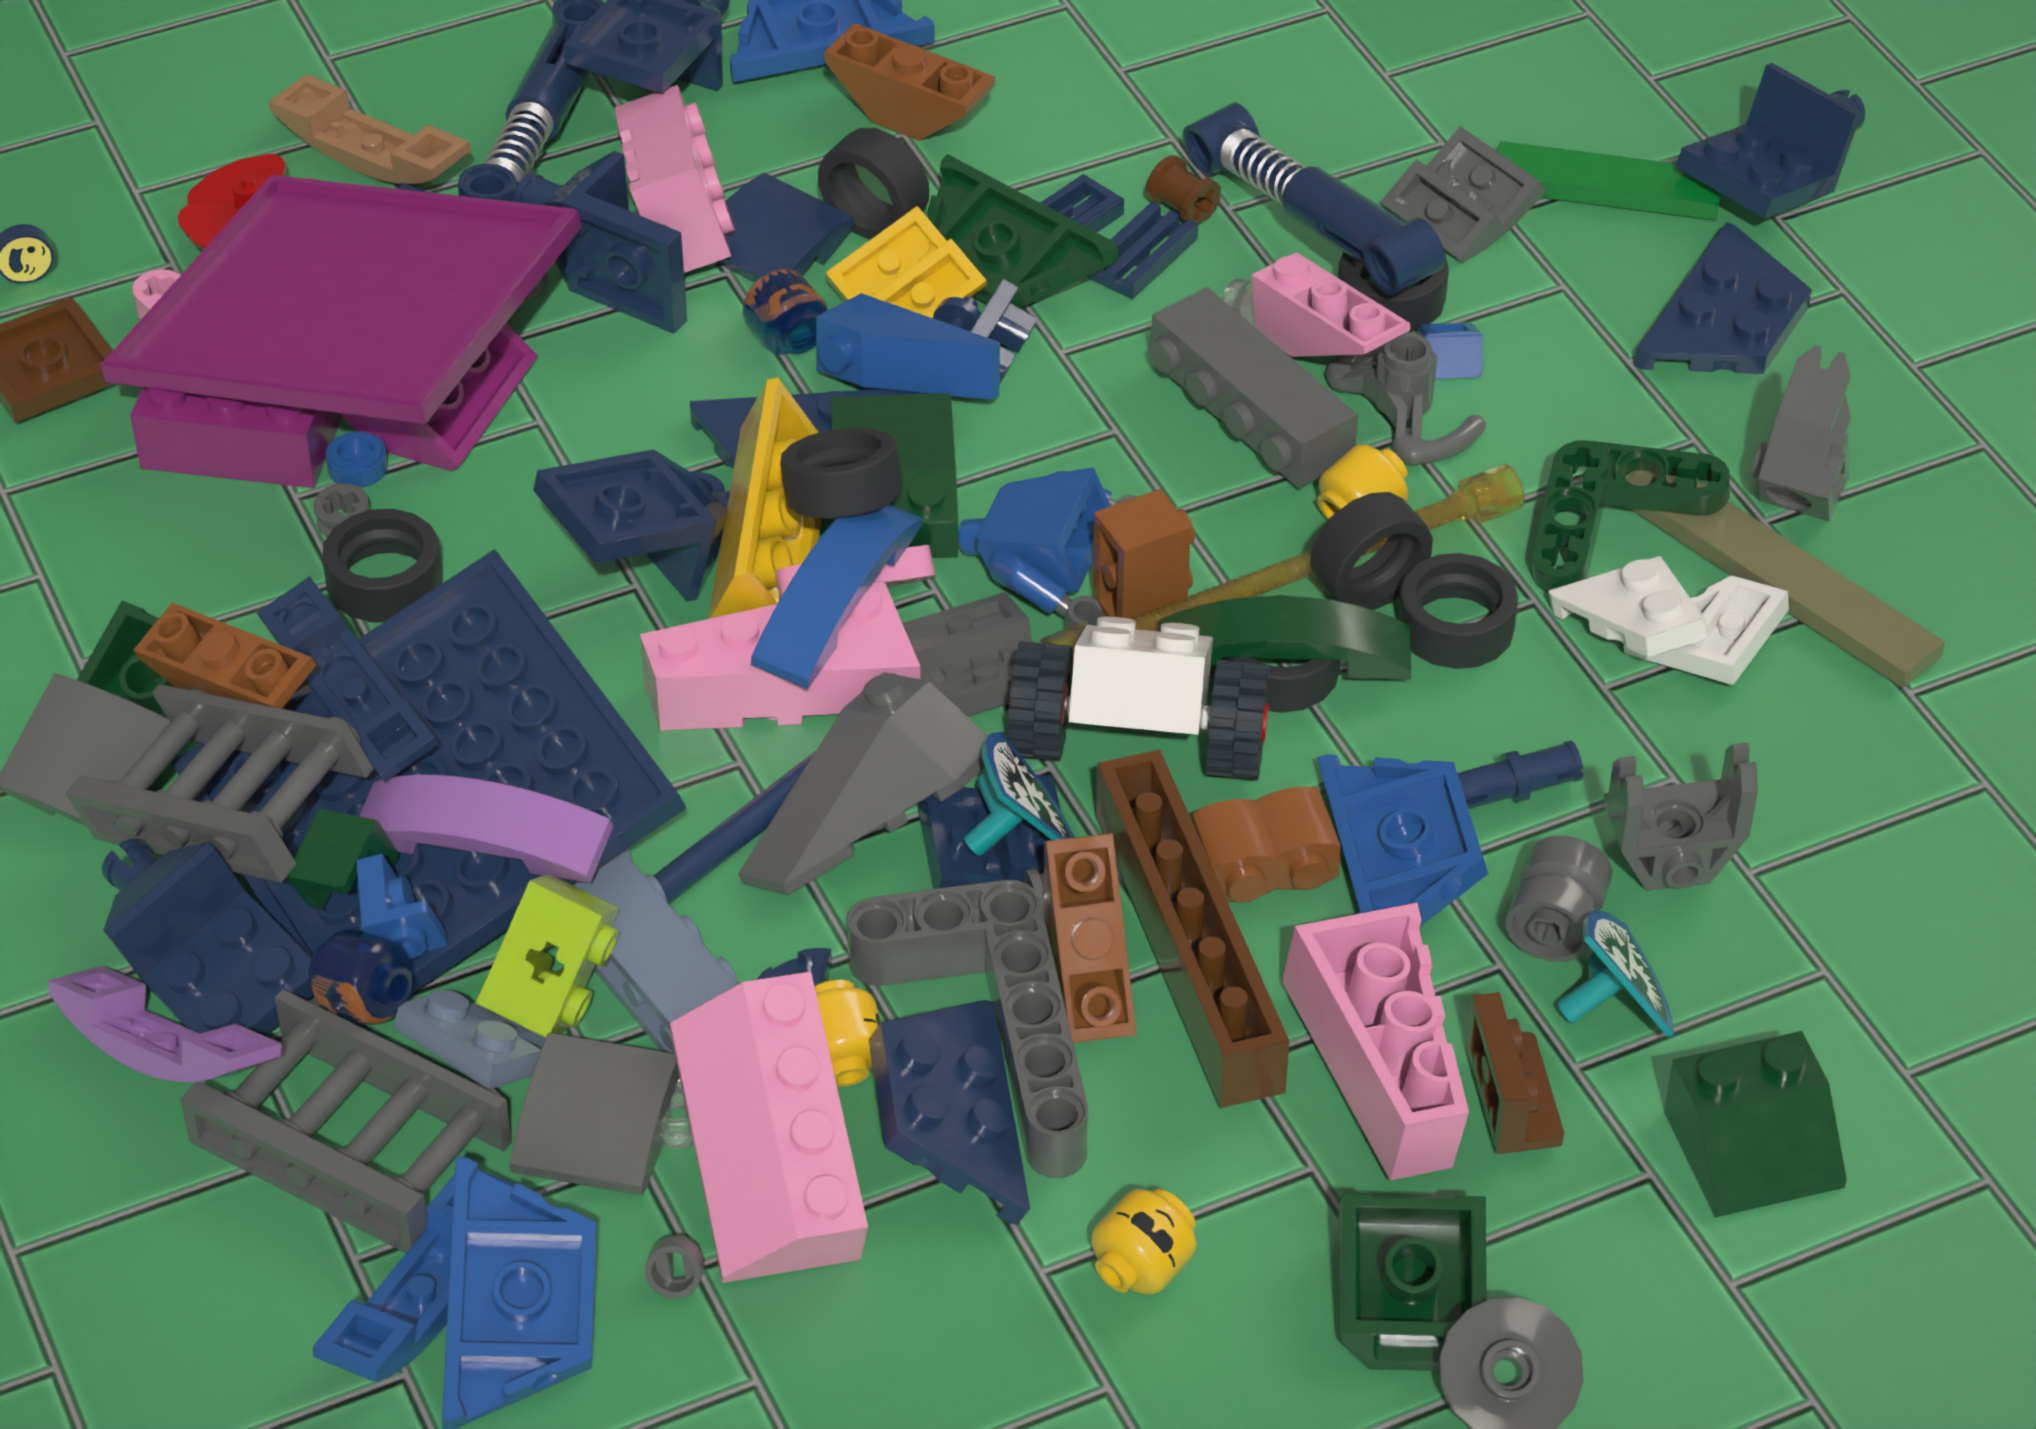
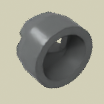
(660, 1267)

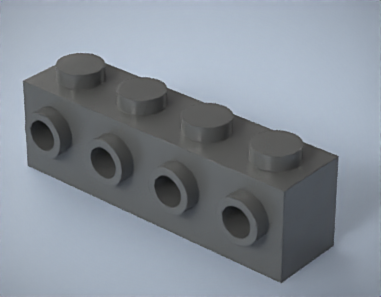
(1252, 386)

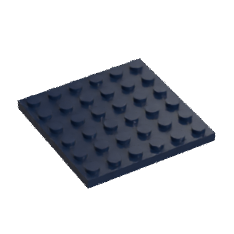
(505, 711)

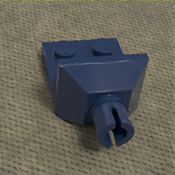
(652, 42)
(1784, 151)
(616, 253)
(637, 508)
(201, 938)

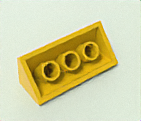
(759, 526)

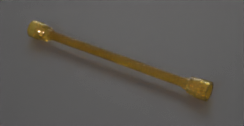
(1479, 497)

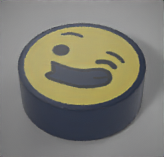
(25, 254)

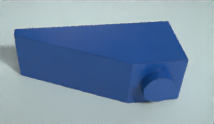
(904, 351)

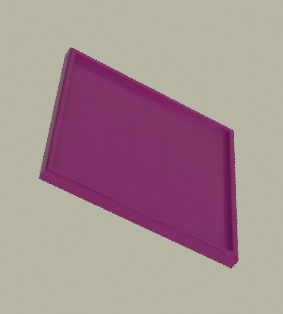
(344, 298)

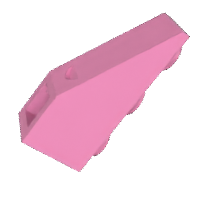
(1317, 313)

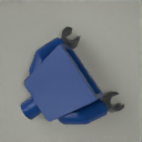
(1043, 540)

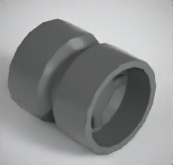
(1556, 891)

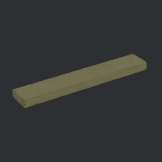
(1815, 591)

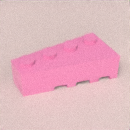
(675, 173)
(705, 678)

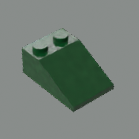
(926, 457)

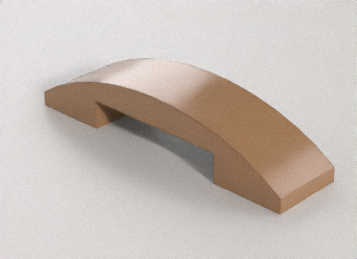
(324, 120)

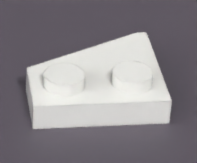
(1635, 606)
(1737, 622)

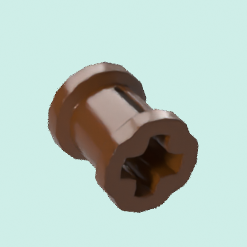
(1182, 190)

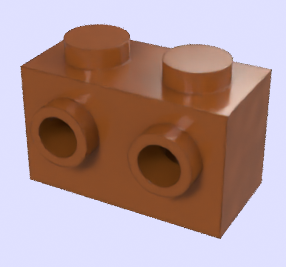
(1141, 555)

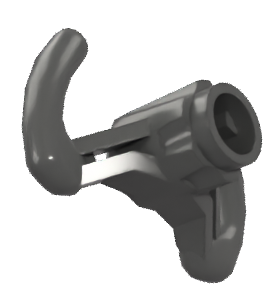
(1401, 384)

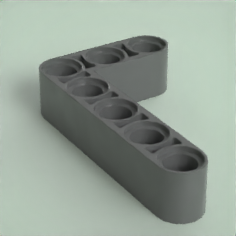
(1004, 934)

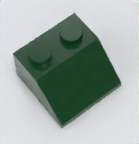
(1756, 1123)

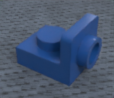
(390, 909)

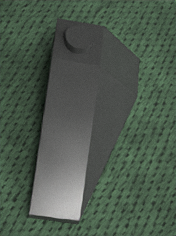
(873, 764)

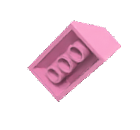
(769, 1130)

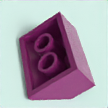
(464, 413)
(231, 437)

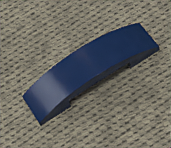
(348, 679)

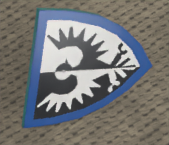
(1011, 796)
(1616, 965)

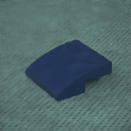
(780, 229)
(955, 863)

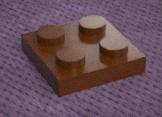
(49, 359)

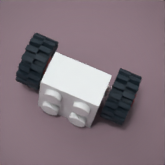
(1140, 683)

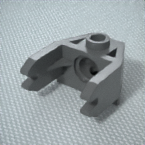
(1808, 447)
(1705, 827)

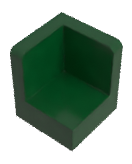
(330, 854)

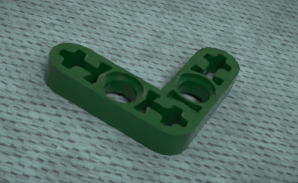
(1606, 484)

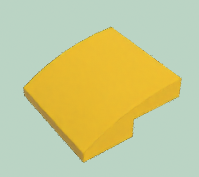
(907, 267)

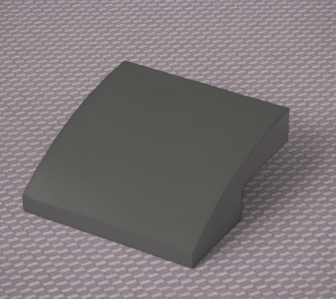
(1465, 195)
(971, 650)
(73, 735)
(594, 1114)

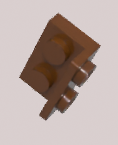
(1511, 1080)

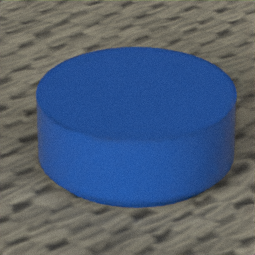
(357, 459)

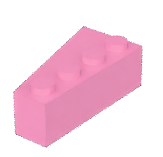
(1381, 1032)

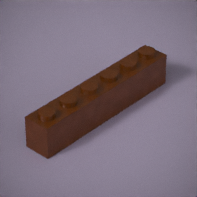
(1192, 930)

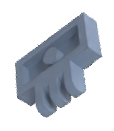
(470, 1037)

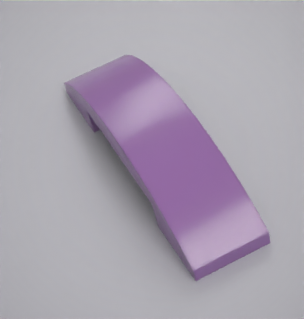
(491, 820)
(114, 1018)

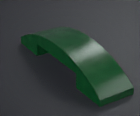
(1303, 629)

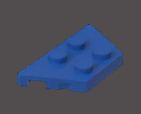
(796, 33)
(1404, 832)
(514, 1296)

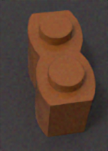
(1269, 843)

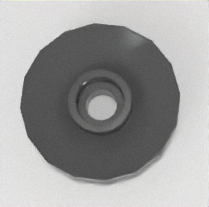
(1531, 1340)

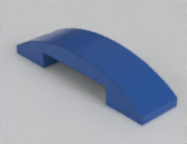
(828, 588)
(404, 1310)

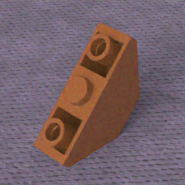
(903, 83)
(222, 659)
(1088, 936)

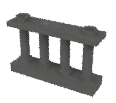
(171, 818)
(339, 1177)

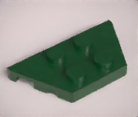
(1014, 235)

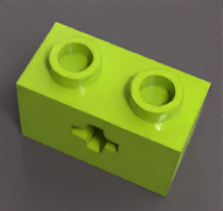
(520, 977)

